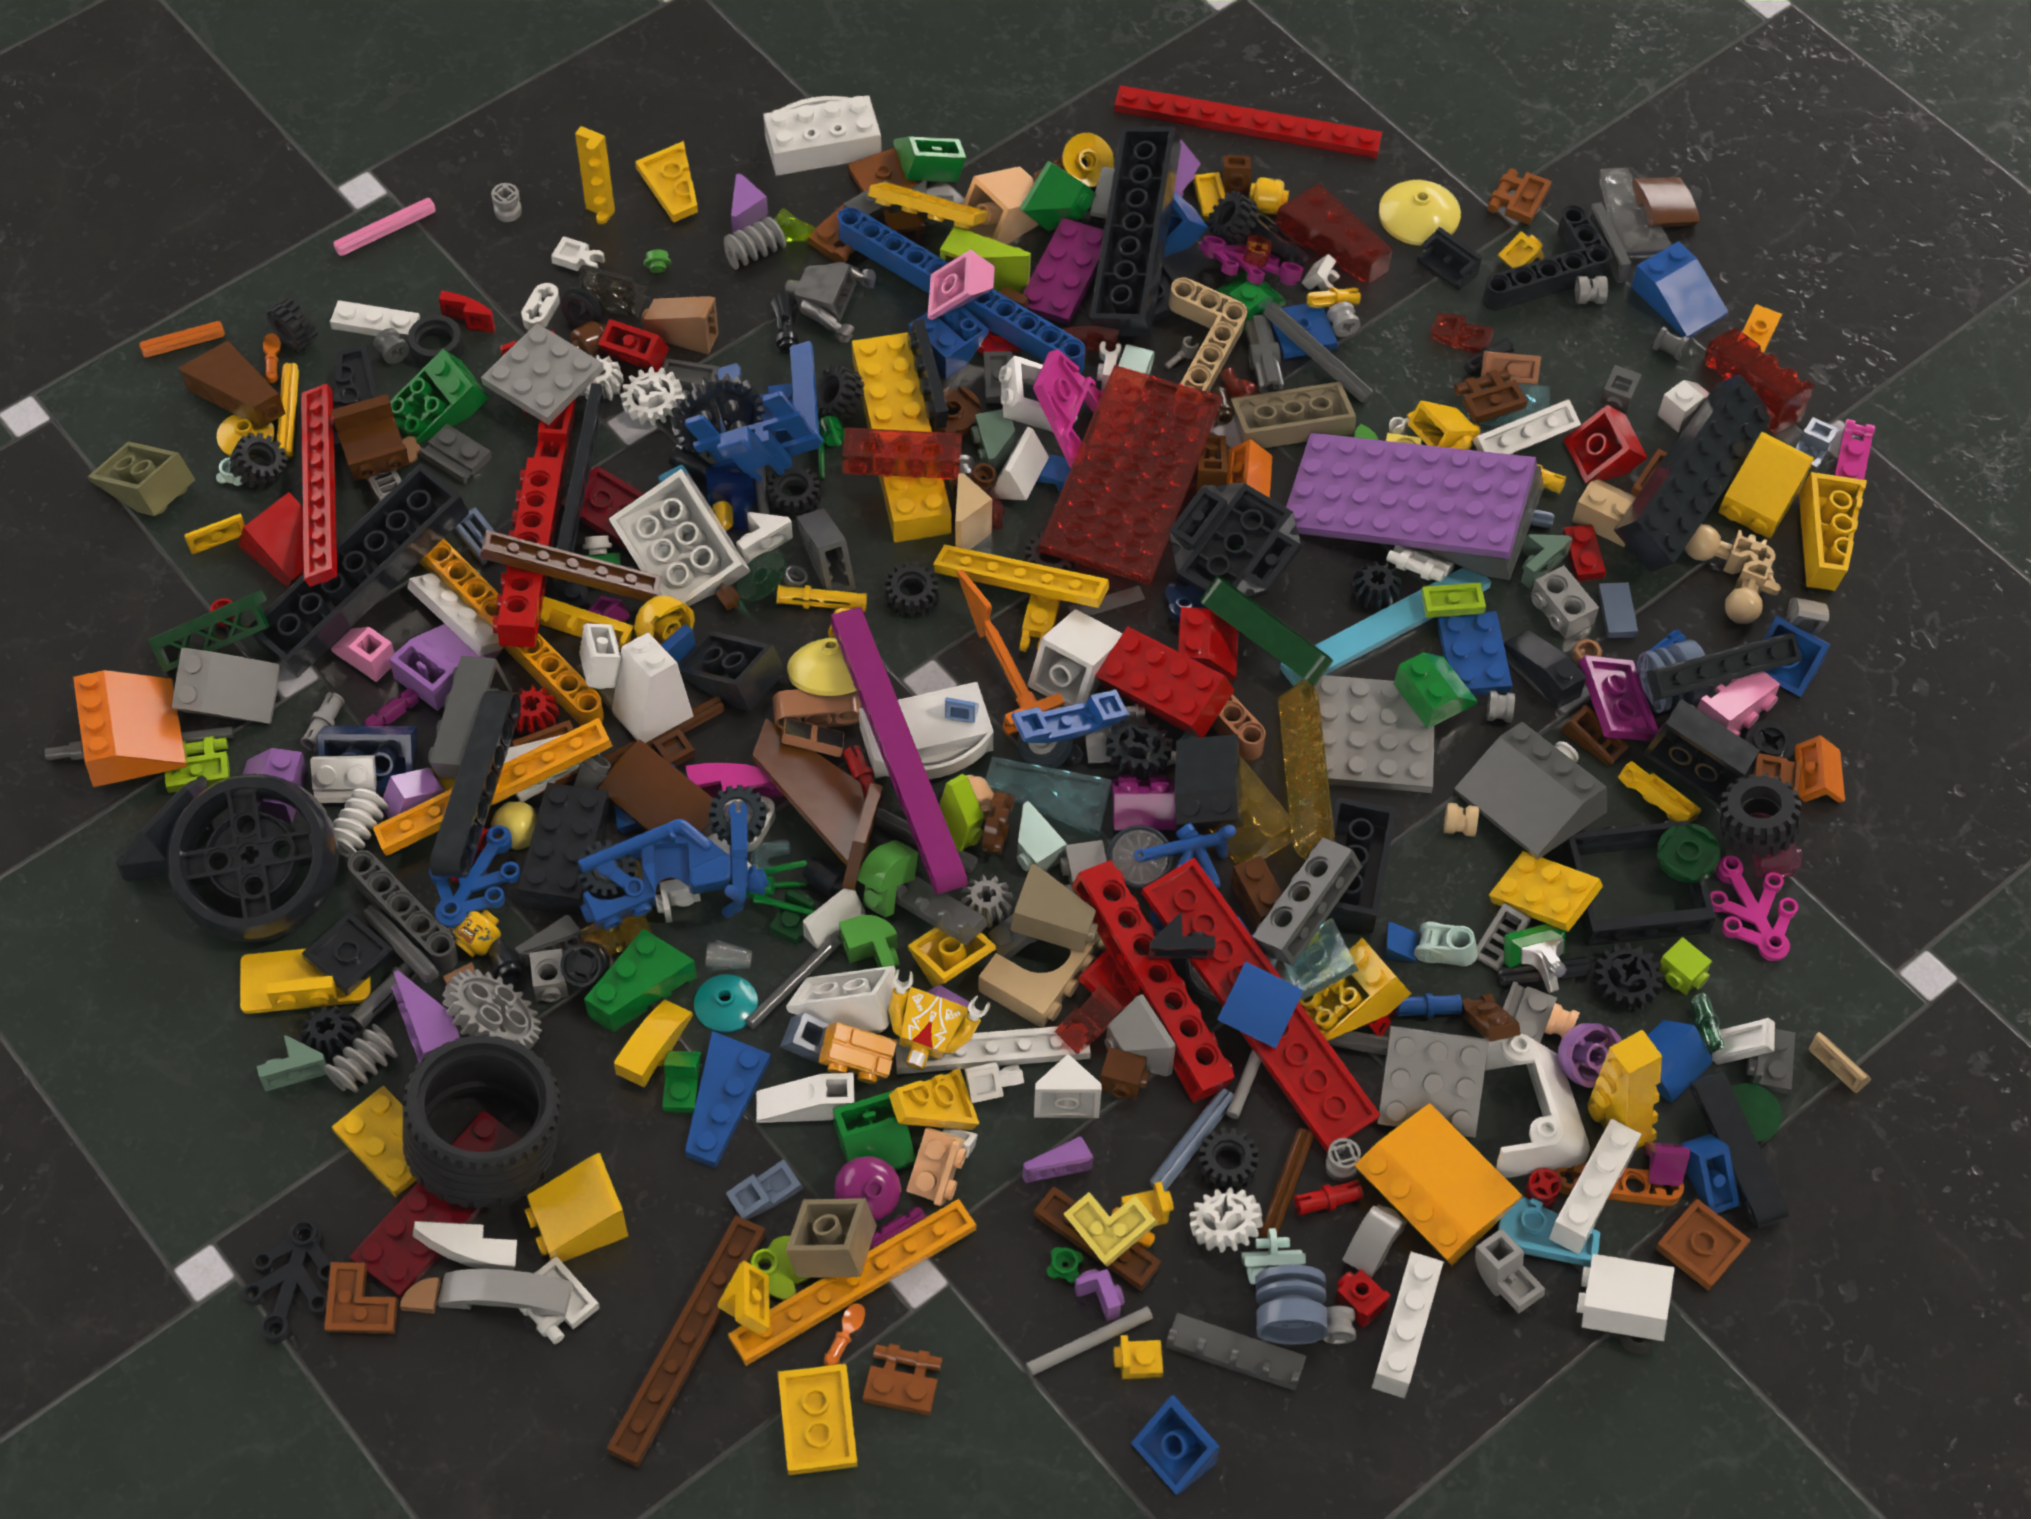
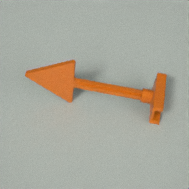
(981, 611)

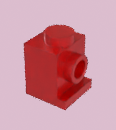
(1366, 1306)

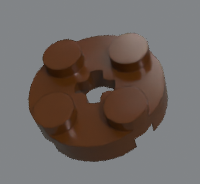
(967, 405)
(996, 825)

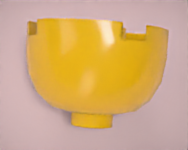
(663, 617)

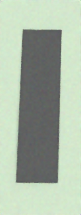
(1112, 601)

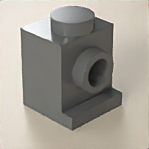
(1619, 394)

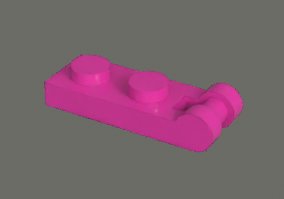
(1854, 453)

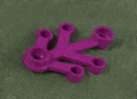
(1215, 248)

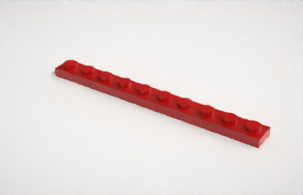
(1248, 121)
(318, 486)

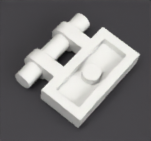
(1421, 562)
(579, 1309)

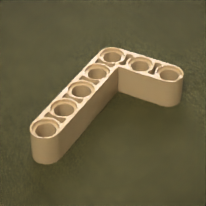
(1217, 319)

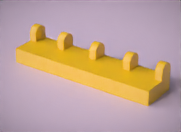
(595, 173)
(571, 620)

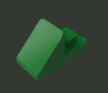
(681, 1081)

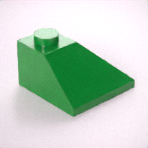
(1057, 197)
(1253, 296)

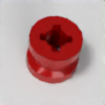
(1547, 1181)

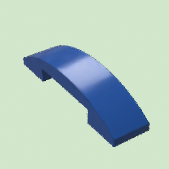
(1070, 721)

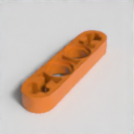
(1622, 1193)

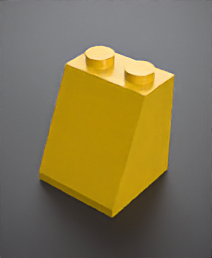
(1766, 485)
(577, 1211)

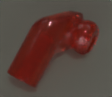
(1238, 387)

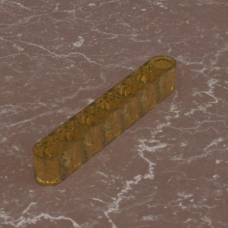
(1305, 768)

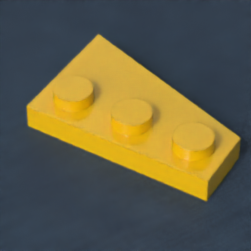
(935, 1103)

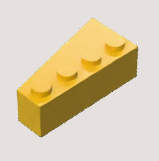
(1828, 526)
(1628, 1087)

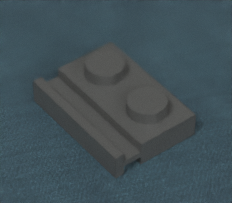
(455, 453)

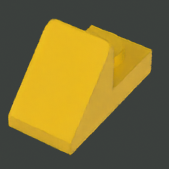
(748, 1298)

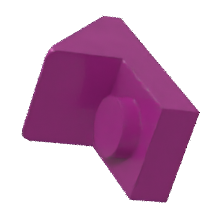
(1667, 1163)

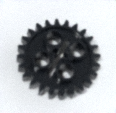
(736, 403)

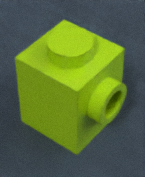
(1685, 967)

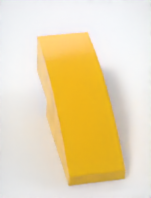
(651, 1042)

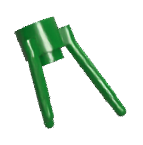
(832, 435)
(763, 899)

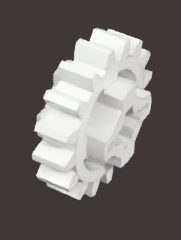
(651, 395)
(1226, 1220)

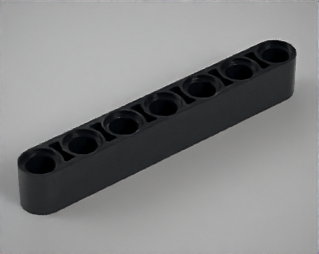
(475, 784)

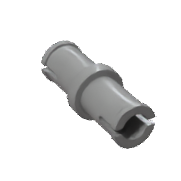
(324, 717)

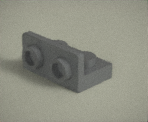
(1775, 1068)

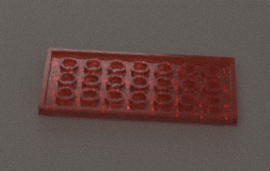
(1131, 475)

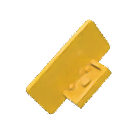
(289, 982)

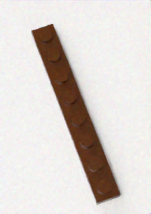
(683, 1344)

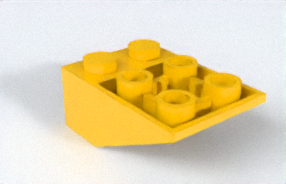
(1358, 997)

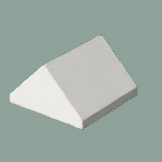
(1021, 468)
(1067, 1092)

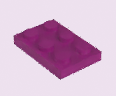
(1618, 698)

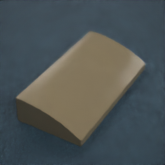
(1293, 414)

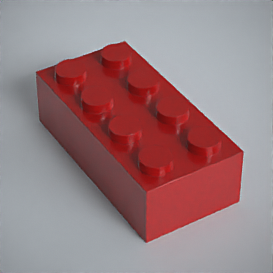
(1165, 682)

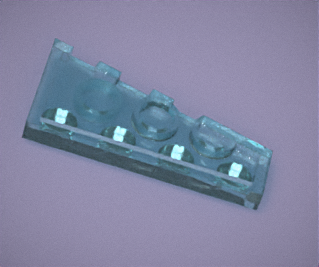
(1061, 794)

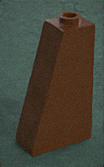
(232, 384)

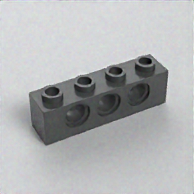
(1307, 901)

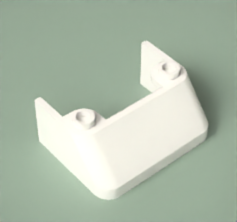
(1559, 1135)

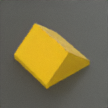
(945, 957)

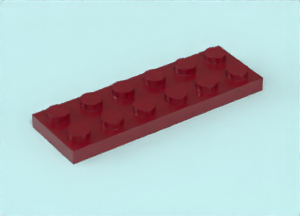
(391, 1251)

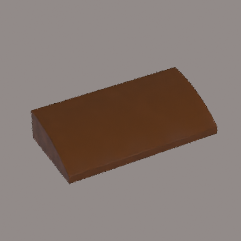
(655, 791)

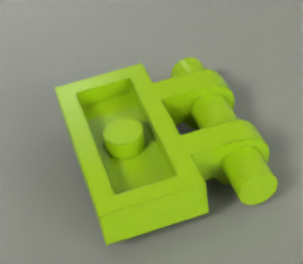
(210, 765)

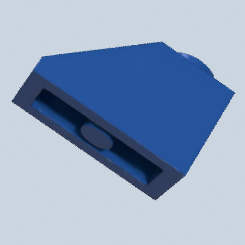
(1712, 1173)

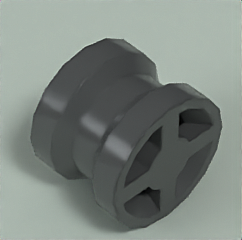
(391, 346)

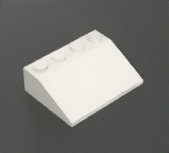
(680, 539)

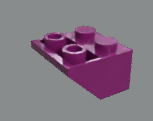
(1143, 802)

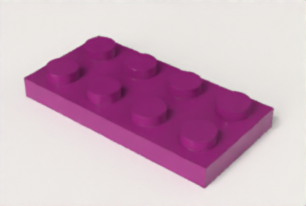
(1065, 271)

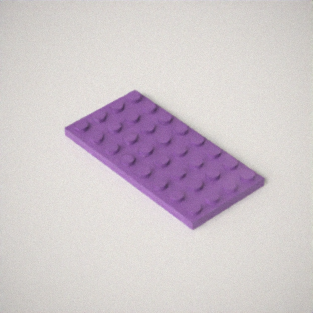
(1411, 494)

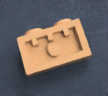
(936, 1166)

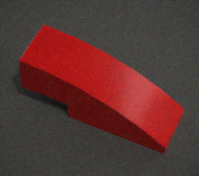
(555, 438)

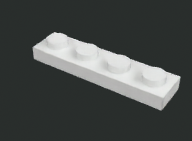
(1529, 430)
(455, 613)

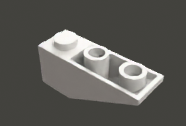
(805, 1098)

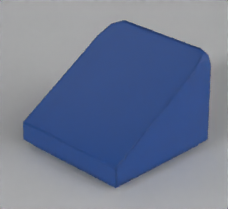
(1400, 943)

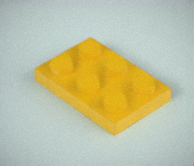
(1546, 890)
(376, 1138)
(817, 1419)

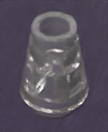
(727, 956)

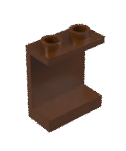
(370, 437)

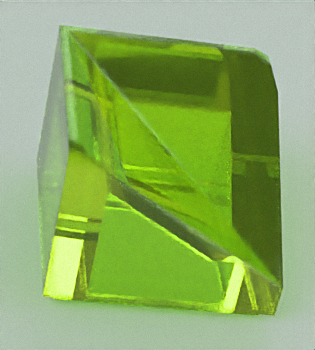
(792, 227)

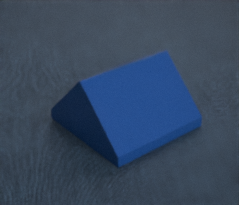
(1813, 650)
(1682, 1057)
(1176, 1446)

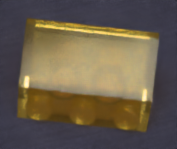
(1265, 821)

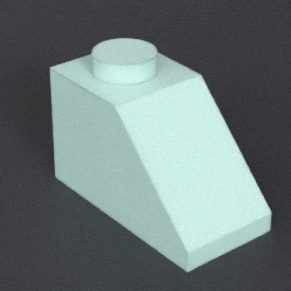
(1038, 841)

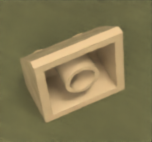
(1603, 508)

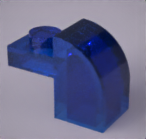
(732, 486)

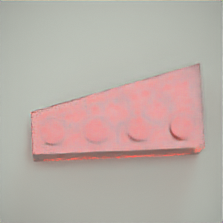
(1334, 230)
(1778, 388)

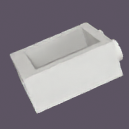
(1014, 403)

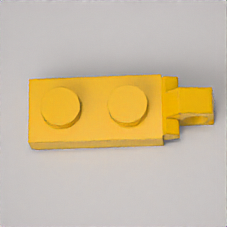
(1659, 793)

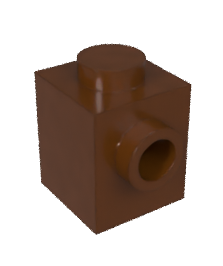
(1124, 1074)

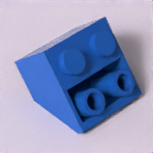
(954, 339)

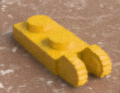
(1039, 619)

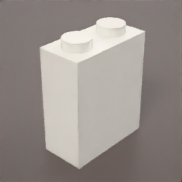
(1626, 1297)

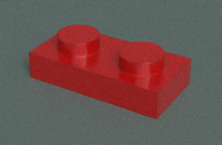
(1585, 553)

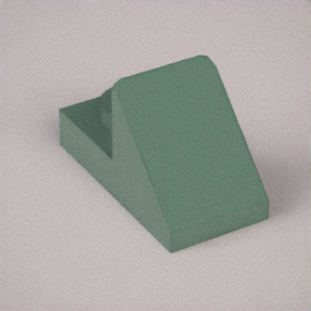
(1543, 554)
(301, 1065)

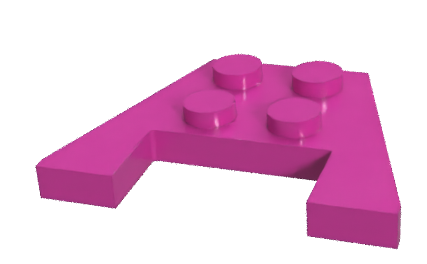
(1061, 394)

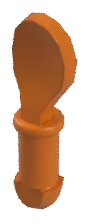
(271, 347)
(851, 1322)

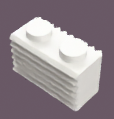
(600, 655)

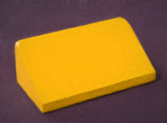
(215, 534)

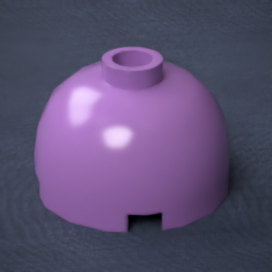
(1584, 1052)

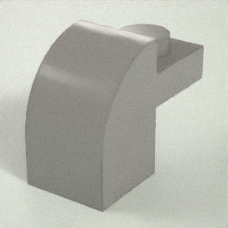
(1374, 1239)
(1503, 1271)

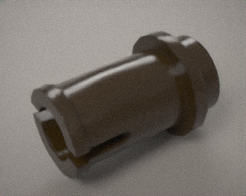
(1226, 412)

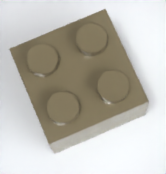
(831, 1238)

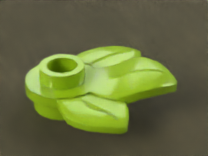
(781, 1274)

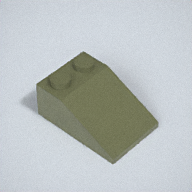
(143, 477)

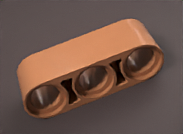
(816, 709)
(1244, 725)

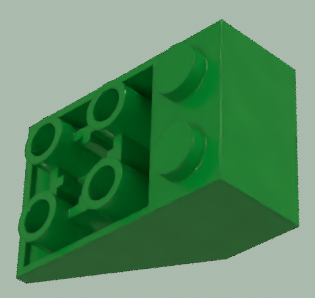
(437, 396)

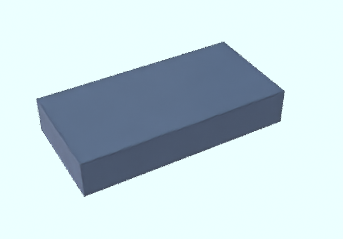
(1617, 610)

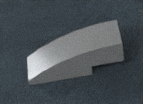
(1807, 614)

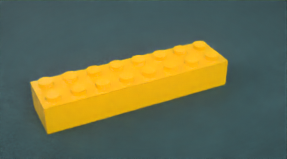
(894, 402)

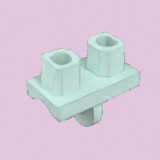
(1260, 1260)

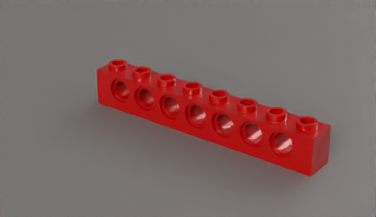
(536, 522)
(1136, 970)

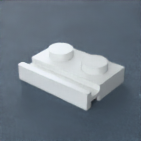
(338, 776)

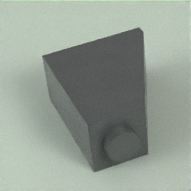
(827, 550)

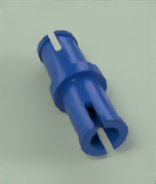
(1430, 1005)

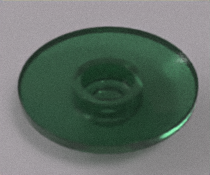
(765, 576)

